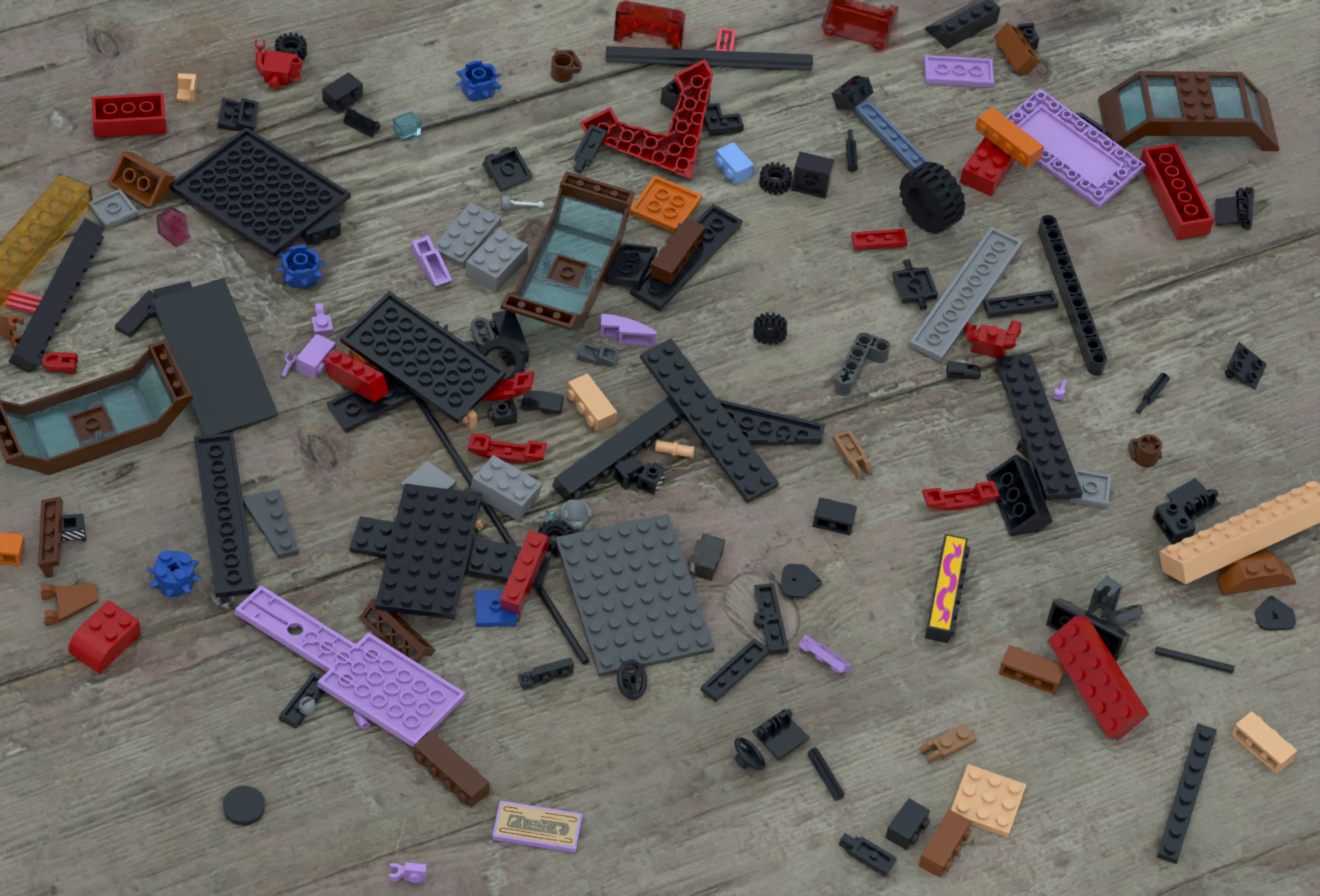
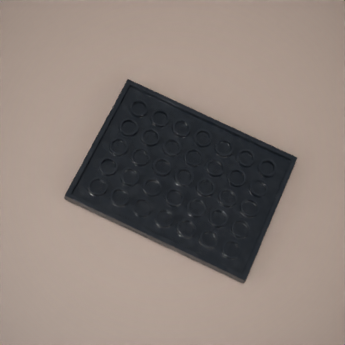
(259, 191)

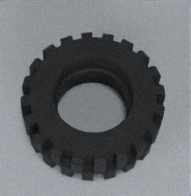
(932, 197)

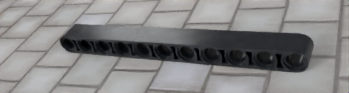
(1072, 295)

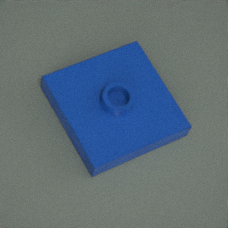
(489, 610)

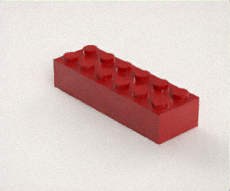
(1176, 191)
(1098, 677)

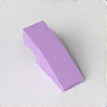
(430, 261)
(627, 331)

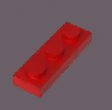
(879, 239)

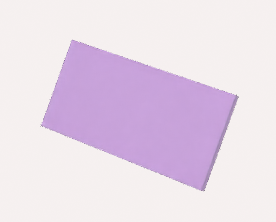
(1075, 149)

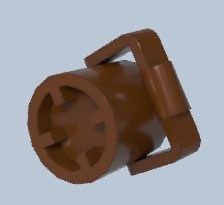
(563, 65)
(1147, 450)

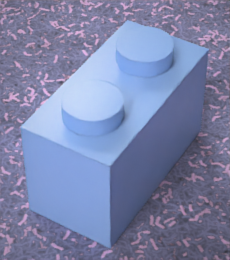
(734, 163)

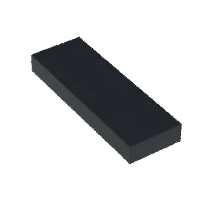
(135, 316)
(291, 714)

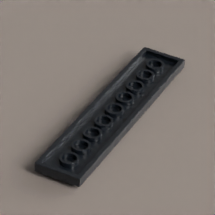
(709, 420)
(1038, 428)
(224, 515)
(485, 560)

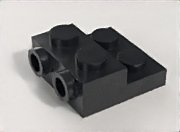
(507, 168)

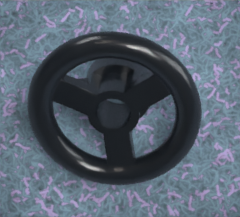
(629, 680)
(746, 756)

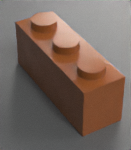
(1016, 49)
(1032, 669)
(945, 843)

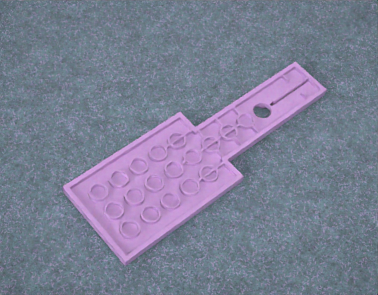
(362, 675)

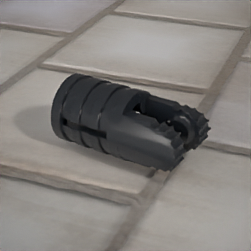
(962, 371)

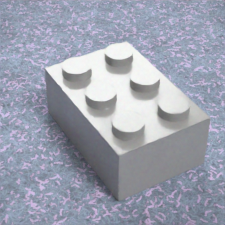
(496, 260)
(506, 487)

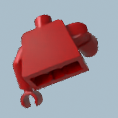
(277, 67)
(992, 340)

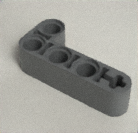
(864, 347)

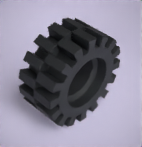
(292, 41)
(775, 185)
(776, 333)
(554, 529)

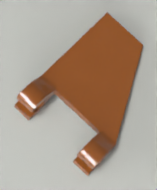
(8, 325)
(69, 600)

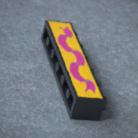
(946, 589)

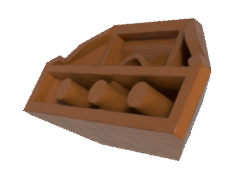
(1254, 573)

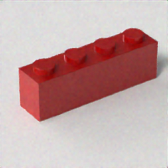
(356, 375)
(524, 572)

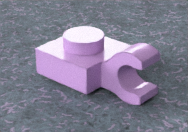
(321, 323)
(411, 872)

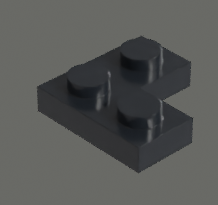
(720, 123)

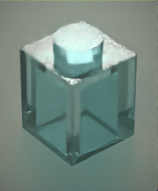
(407, 125)

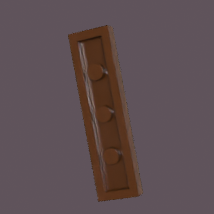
(50, 534)
(401, 627)

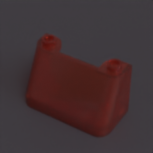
(650, 20)
(860, 22)

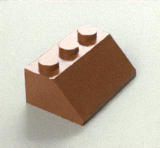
(140, 179)

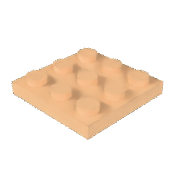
(988, 800)

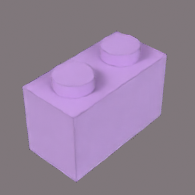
(311, 358)

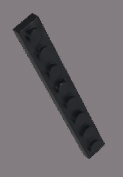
(1186, 794)

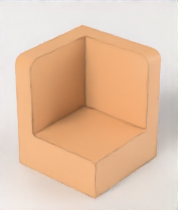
(186, 87)

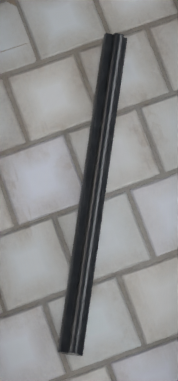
(713, 57)

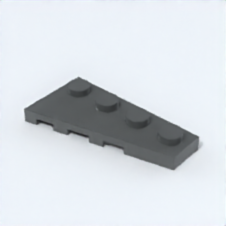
(272, 521)

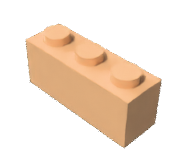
(591, 403)
(1264, 742)

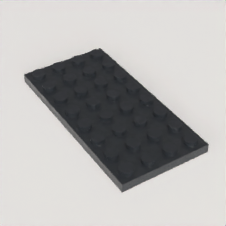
(423, 356)
(429, 551)

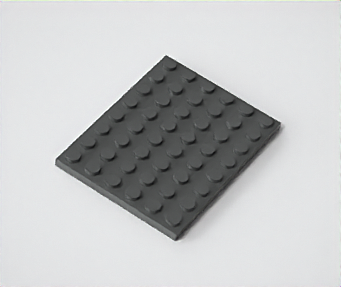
(634, 594)

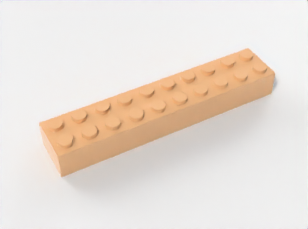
(1243, 534)

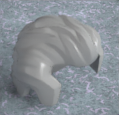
(576, 514)

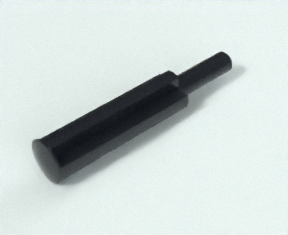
(851, 152)
(1153, 391)

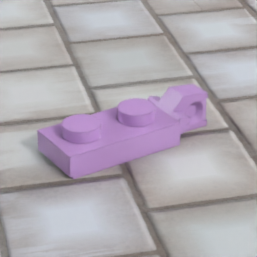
(825, 654)

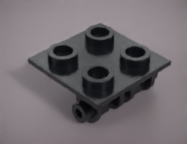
(1234, 208)
(1245, 366)
(1195, 498)
(780, 733)

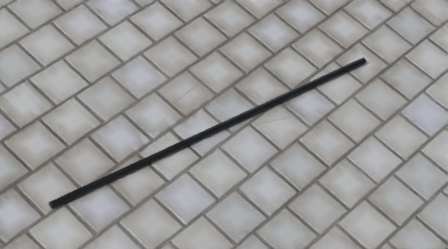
(501, 529)

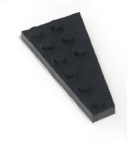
(771, 428)

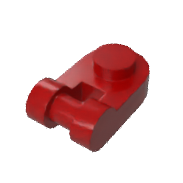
(54, 362)

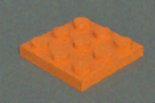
(665, 204)

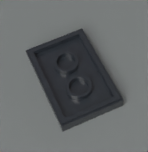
(630, 265)

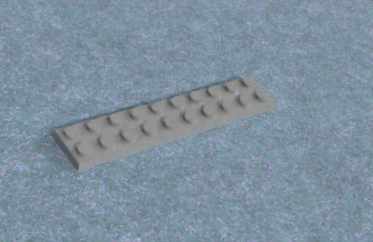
(965, 294)

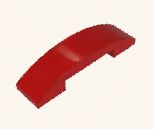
(511, 387)
(508, 452)
(961, 499)

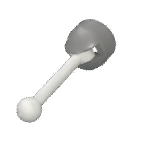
(507, 203)

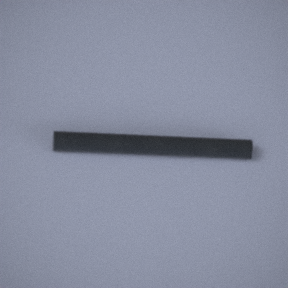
(1194, 659)

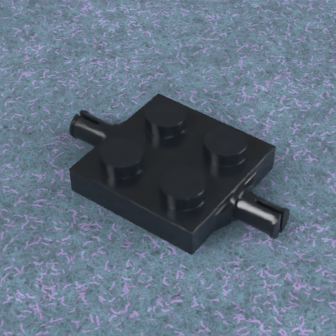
(915, 285)

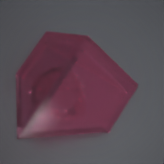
(173, 226)

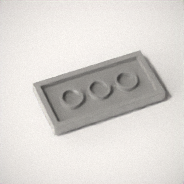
(467, 234)

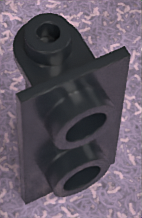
(361, 122)

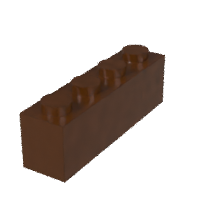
(677, 251)
(451, 769)

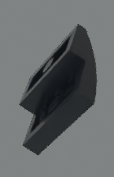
(237, 115)

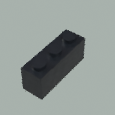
(506, 326)

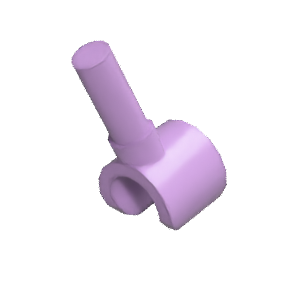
(288, 356)
(1058, 394)

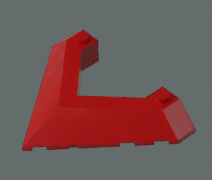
(678, 147)

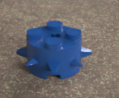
(478, 80)
(300, 266)
(174, 573)

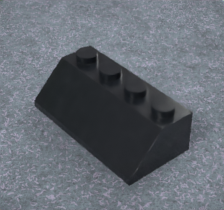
(964, 22)
(1020, 497)
(1113, 637)

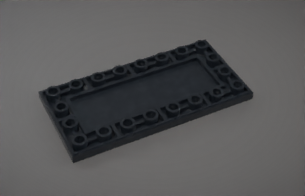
(215, 357)

